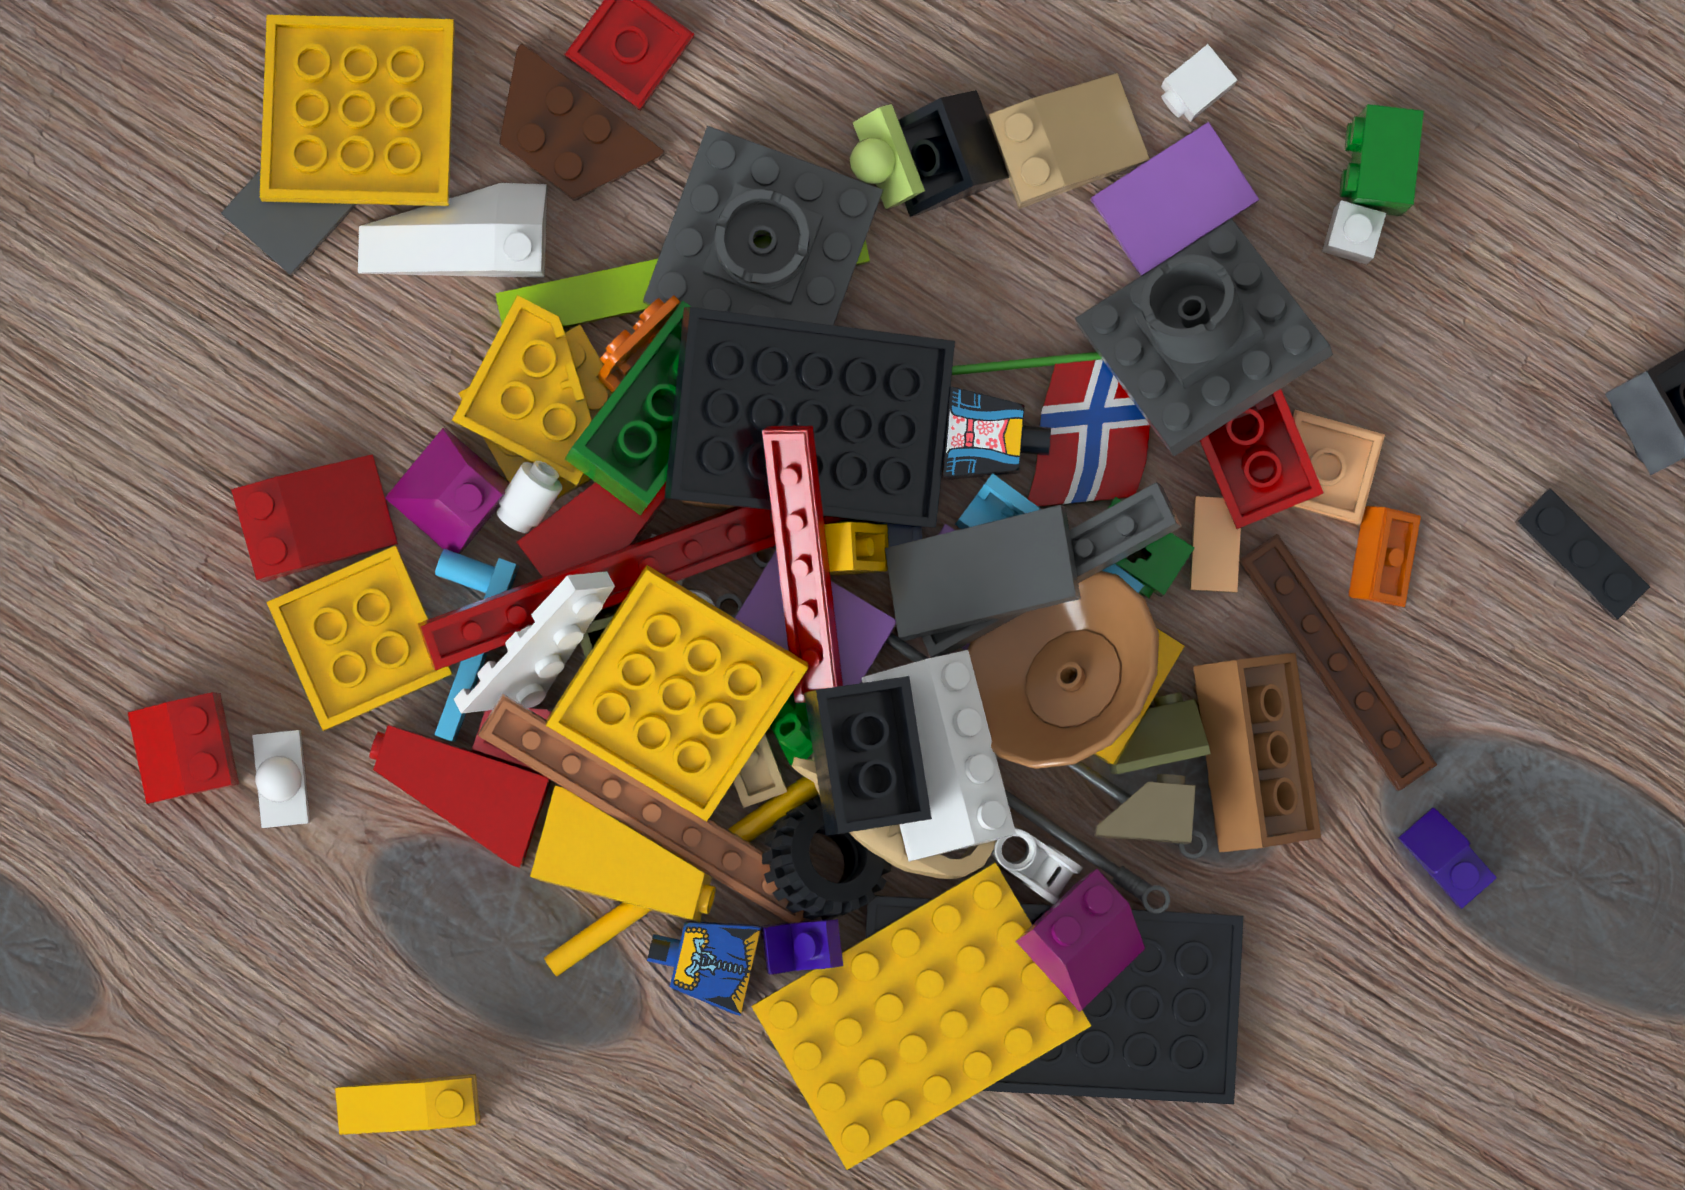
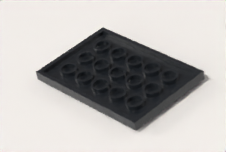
(867, 393)

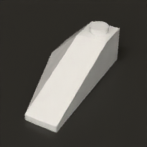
(479, 234)

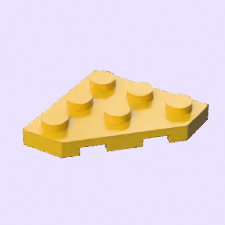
(529, 391)

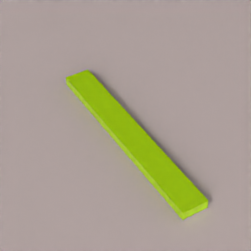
(600, 293)

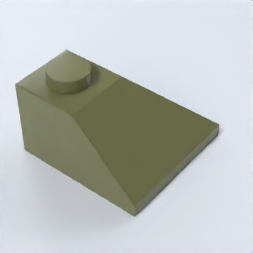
(1164, 736)

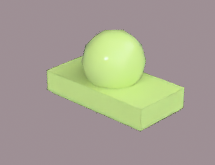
(885, 157)

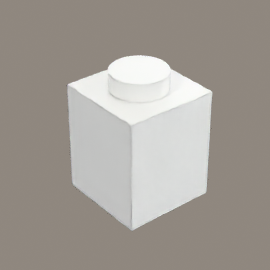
(1197, 84)
(1354, 232)

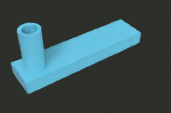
(487, 580)

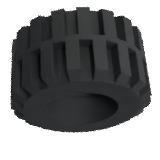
(800, 882)

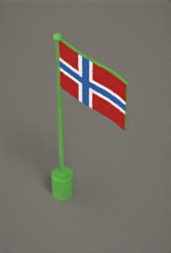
(1095, 431)

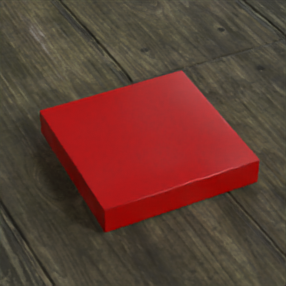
(630, 48)

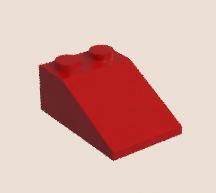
(1261, 462)
(314, 517)

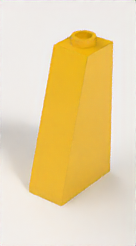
(608, 859)

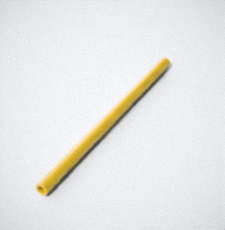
(627, 914)

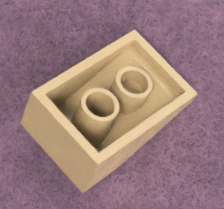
(1067, 139)

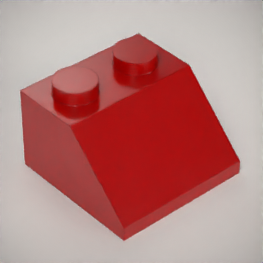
(183, 747)

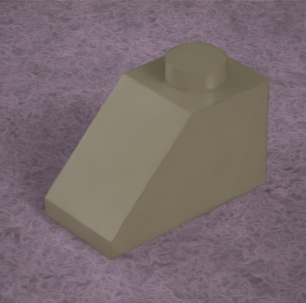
(1154, 813)

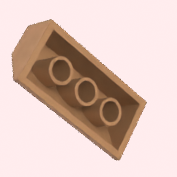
(1258, 752)

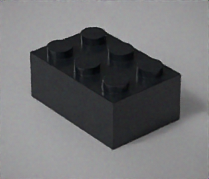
(867, 755)

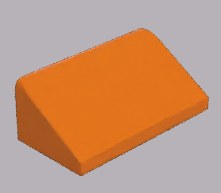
(1384, 556)

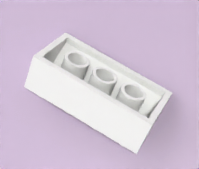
(957, 758)

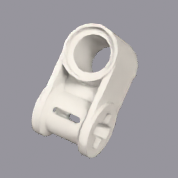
(1038, 866)

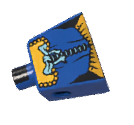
(710, 961)

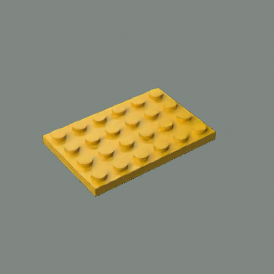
(918, 1017)

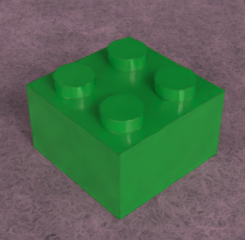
(1383, 158)

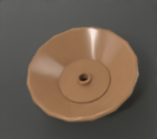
(1030, 659)

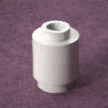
(529, 496)

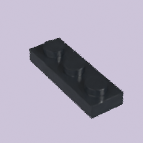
(1582, 554)

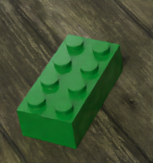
(631, 434)

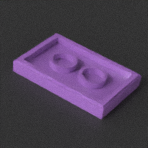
(1174, 199)
(859, 626)

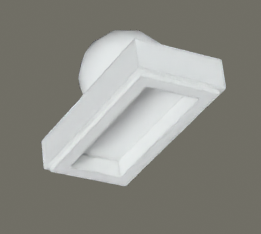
(281, 779)

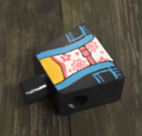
(988, 436)

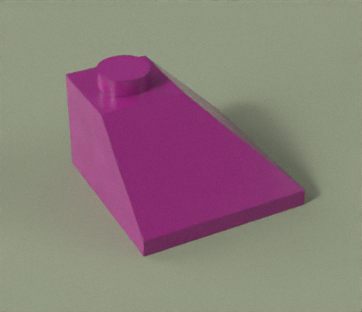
(449, 492)

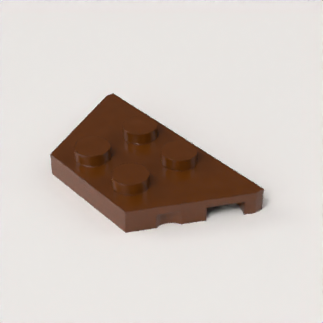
(567, 131)

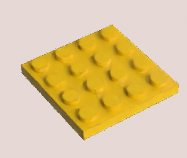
(357, 110)
(676, 693)

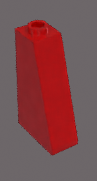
(586, 529)
(471, 791)

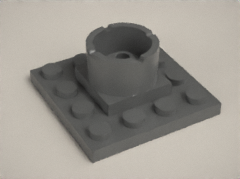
(752, 191)
(1203, 337)

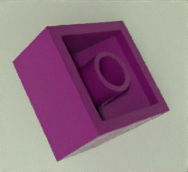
(1084, 939)

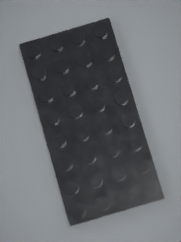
(1156, 1028)

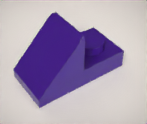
(1447, 857)
(802, 946)

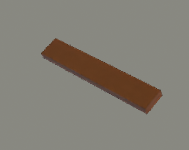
(1337, 662)

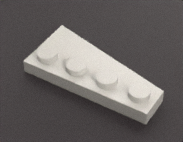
(540, 649)

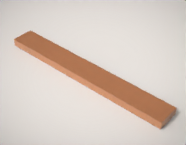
(634, 804)

